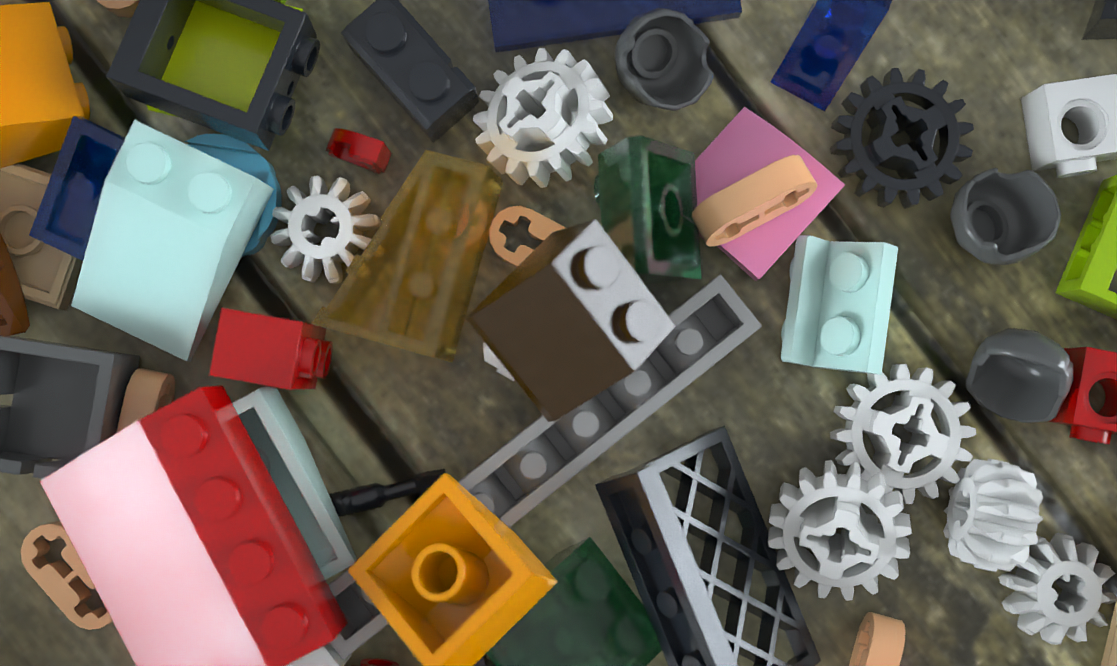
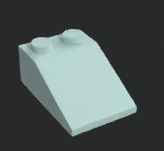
(166, 240)
(296, 477)

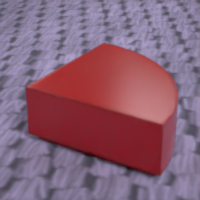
(359, 150)

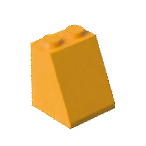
(35, 83)

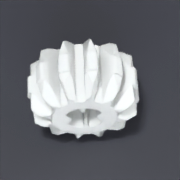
(320, 208)
(993, 515)
(1081, 595)

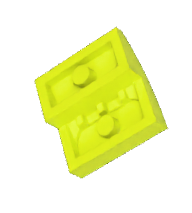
(220, 56)

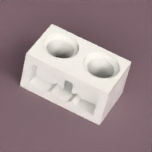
(1093, 109)

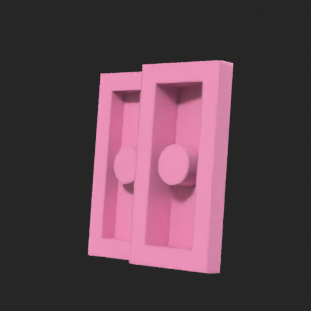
(739, 151)

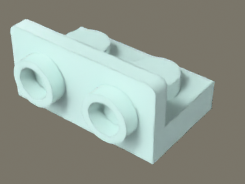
(839, 304)

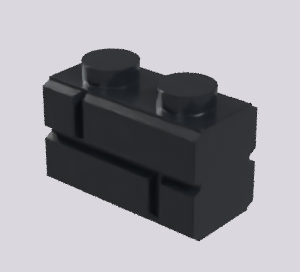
(411, 67)

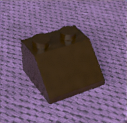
(571, 320)

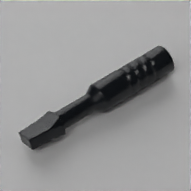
(376, 495)

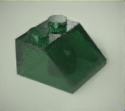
(648, 208)
(582, 619)

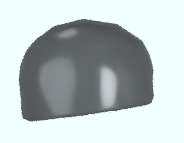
(663, 60)
(1005, 216)
(1020, 375)

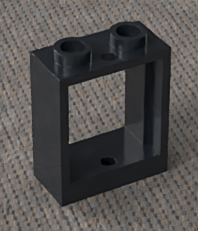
(151, 42)

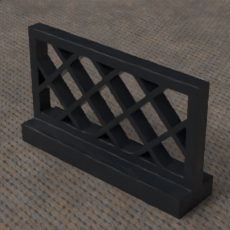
(667, 576)

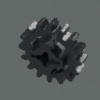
(891, 116)

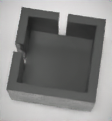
(60, 403)

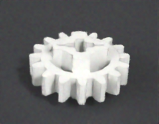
(543, 117)
(913, 410)
(862, 547)

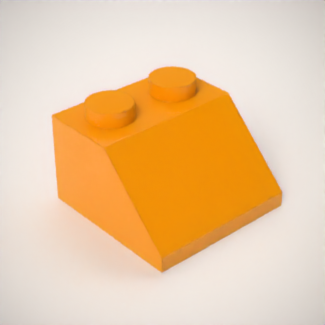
(451, 576)

